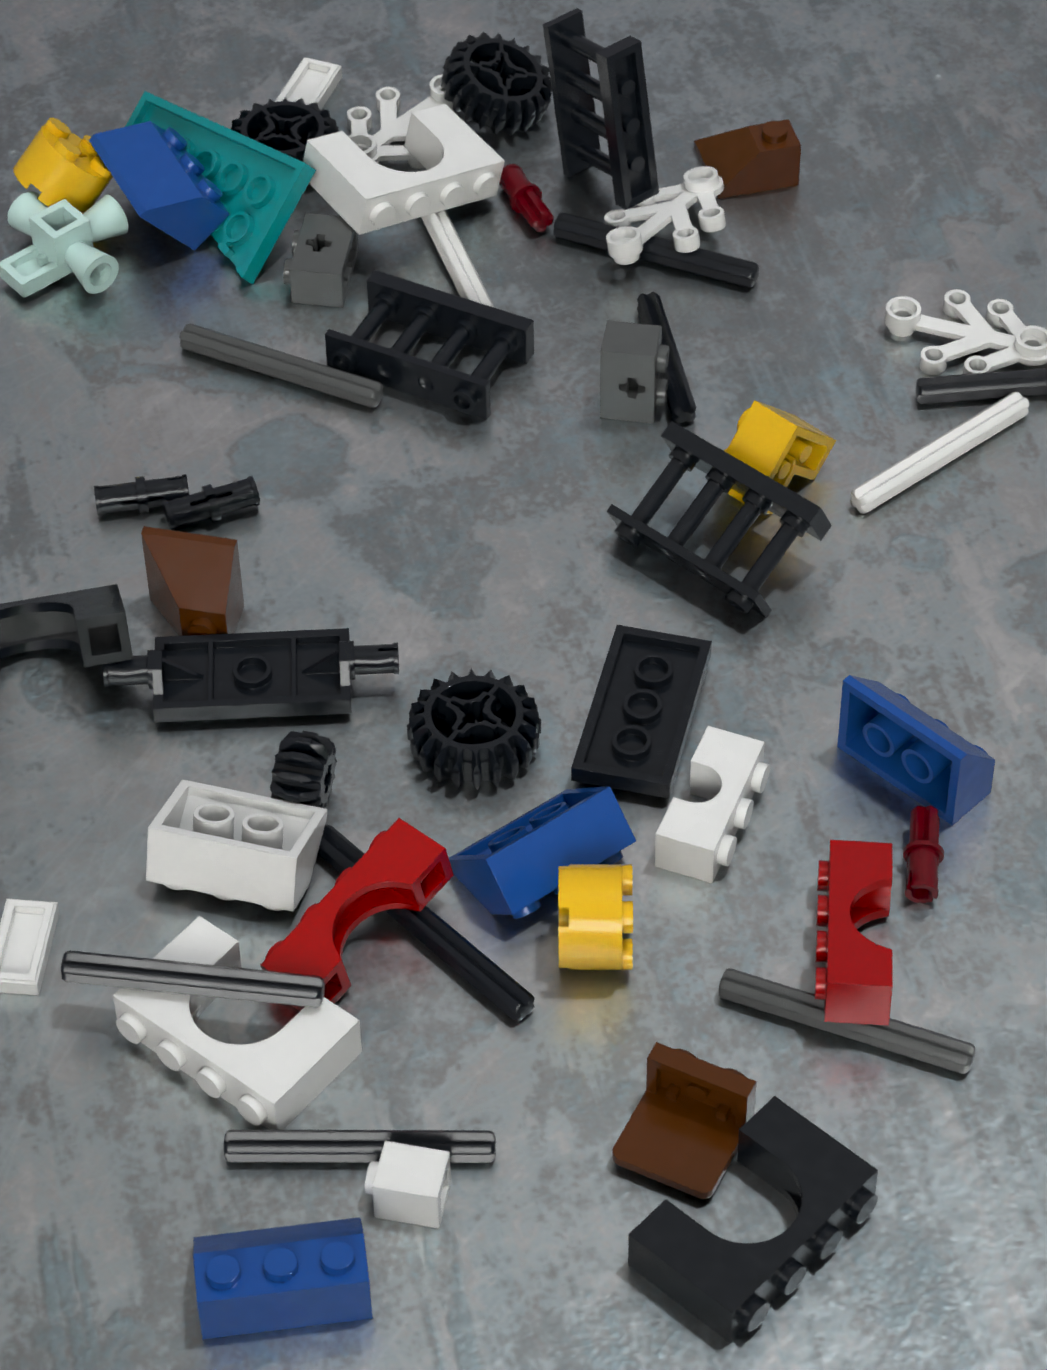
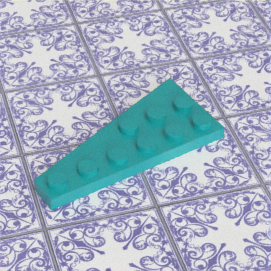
(255, 181)

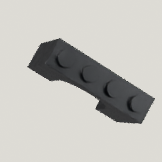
(80, 620)
(735, 1282)

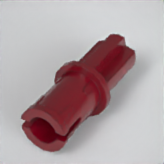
(525, 197)
(923, 855)

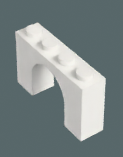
(374, 197)
(263, 1079)

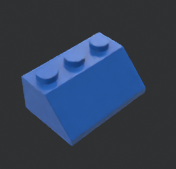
(162, 180)
(912, 749)
(522, 859)
(281, 1278)

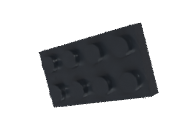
(642, 711)

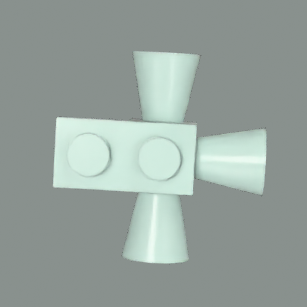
(62, 244)

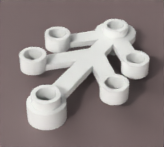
(392, 128)
(699, 186)
(1020, 345)

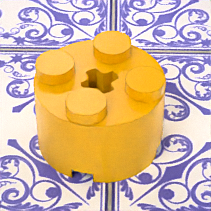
(63, 167)
(595, 917)

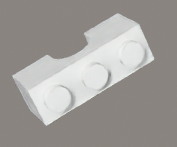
(700, 836)

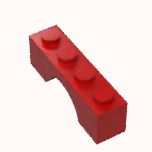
(396, 873)
(856, 970)

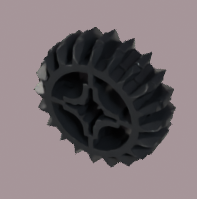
(496, 83)
(285, 125)
(476, 741)

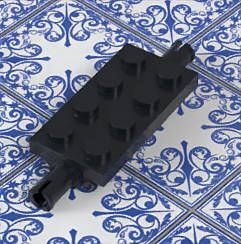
(252, 673)

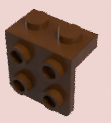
(686, 1122)

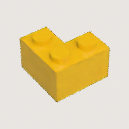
(778, 445)

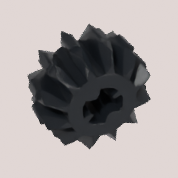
(304, 769)

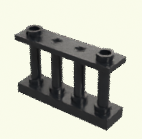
(624, 104)
(440, 314)
(759, 496)

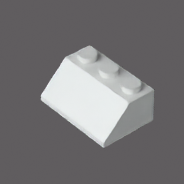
(235, 845)

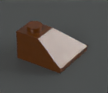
(753, 157)
(194, 580)

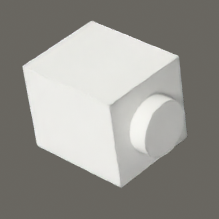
(410, 1184)

